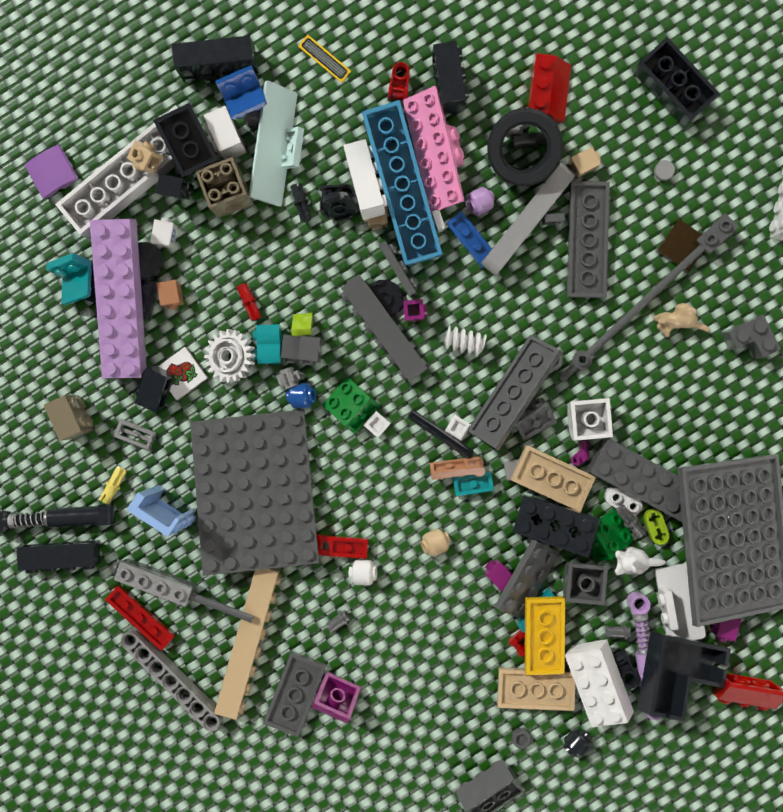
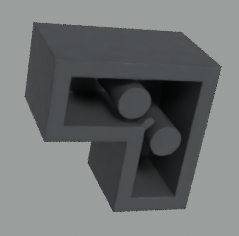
(754, 333)
(303, 349)

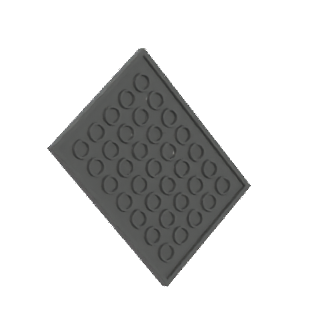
(254, 492)
(733, 537)

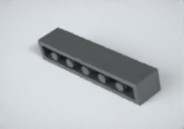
(384, 328)

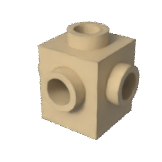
(145, 156)

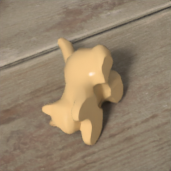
(682, 317)

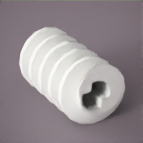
(465, 341)

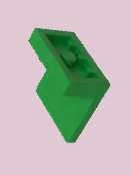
(351, 405)
(611, 537)

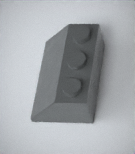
(490, 789)

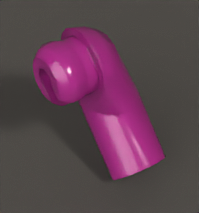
(582, 455)

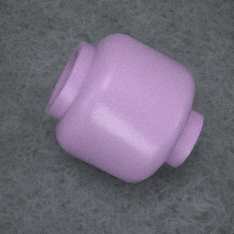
(480, 201)

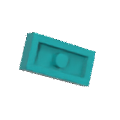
(473, 484)

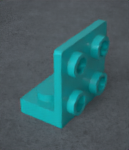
(75, 276)

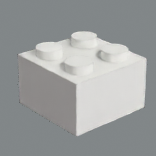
(224, 134)

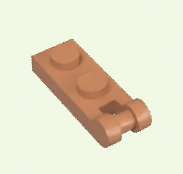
(457, 468)

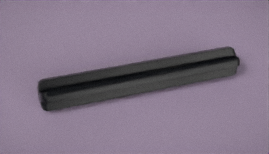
(440, 434)

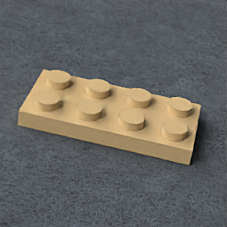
(552, 478)
(535, 691)

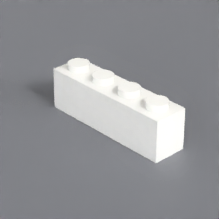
(364, 179)

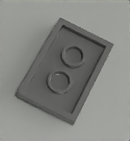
(399, 269)

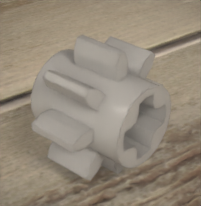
(289, 378)

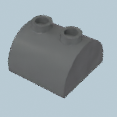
(585, 583)

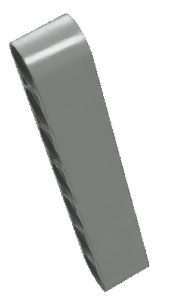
(528, 219)
(173, 688)

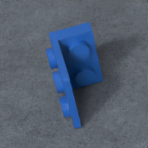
(241, 92)

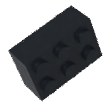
(450, 76)
(186, 140)

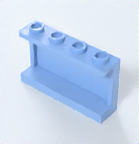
(158, 513)

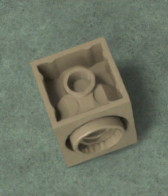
(224, 187)

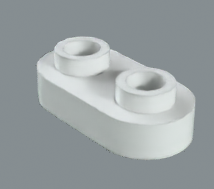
(623, 499)

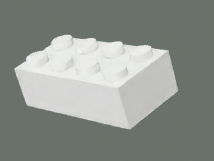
(599, 683)

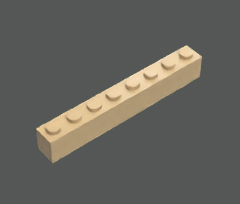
(247, 643)

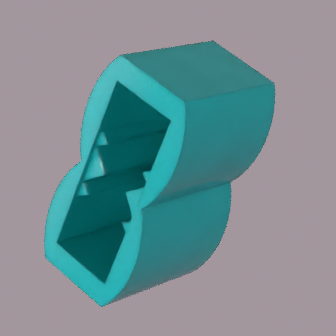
(268, 344)

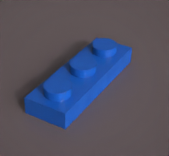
(469, 237)

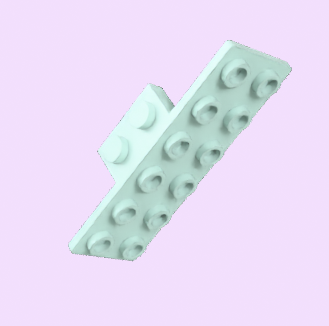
(276, 145)

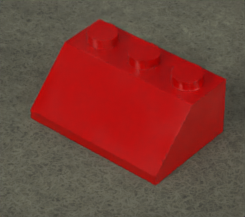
(549, 86)
(749, 691)

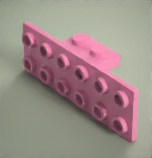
(435, 149)

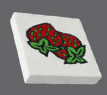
(187, 373)

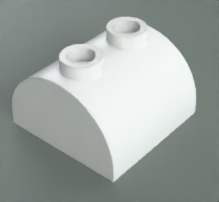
(590, 419)

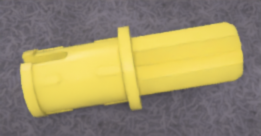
(113, 485)

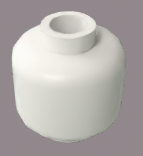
(363, 572)

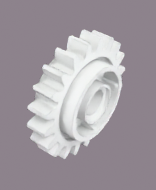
(241, 356)

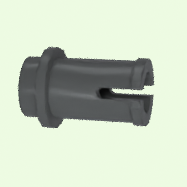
(338, 621)
(617, 632)

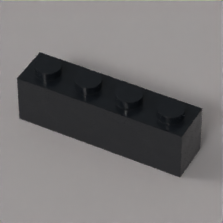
(58, 555)

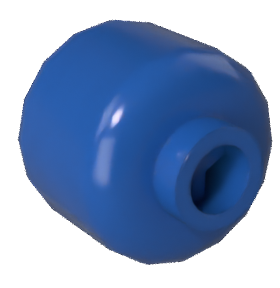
(301, 395)

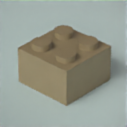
(69, 417)

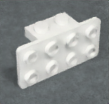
(675, 602)

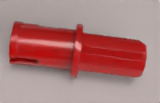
(249, 302)

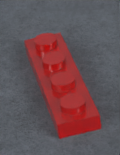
(140, 617)

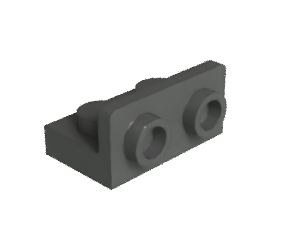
(535, 419)

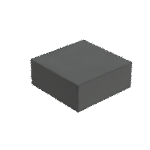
(551, 219)

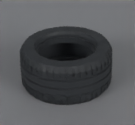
(545, 167)

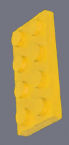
(544, 635)

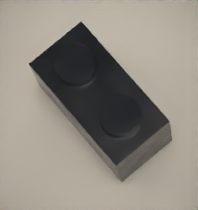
(175, 187)
(154, 388)

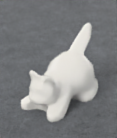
(634, 561)

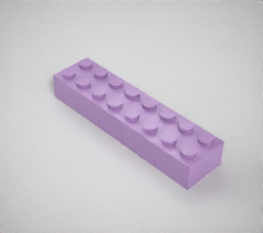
(118, 297)

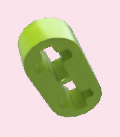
(660, 524)

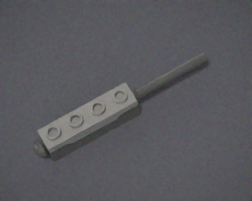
(167, 586)

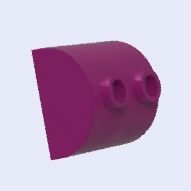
(336, 697)

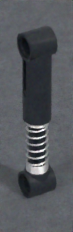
(60, 517)

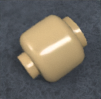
(435, 542)

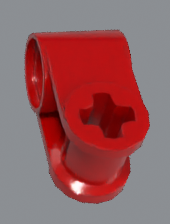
(399, 85)

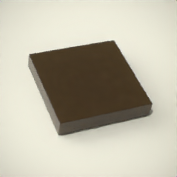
(679, 244)

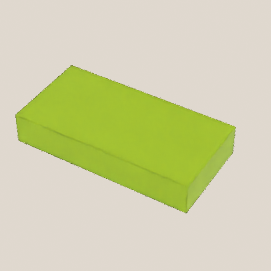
(302, 324)

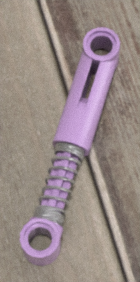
(640, 618)

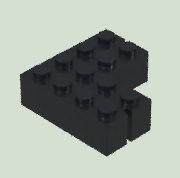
(670, 669)

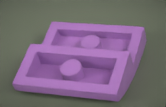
(51, 171)

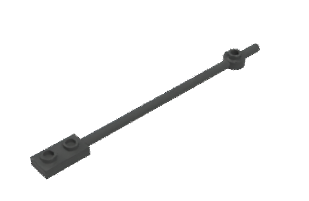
(707, 242)

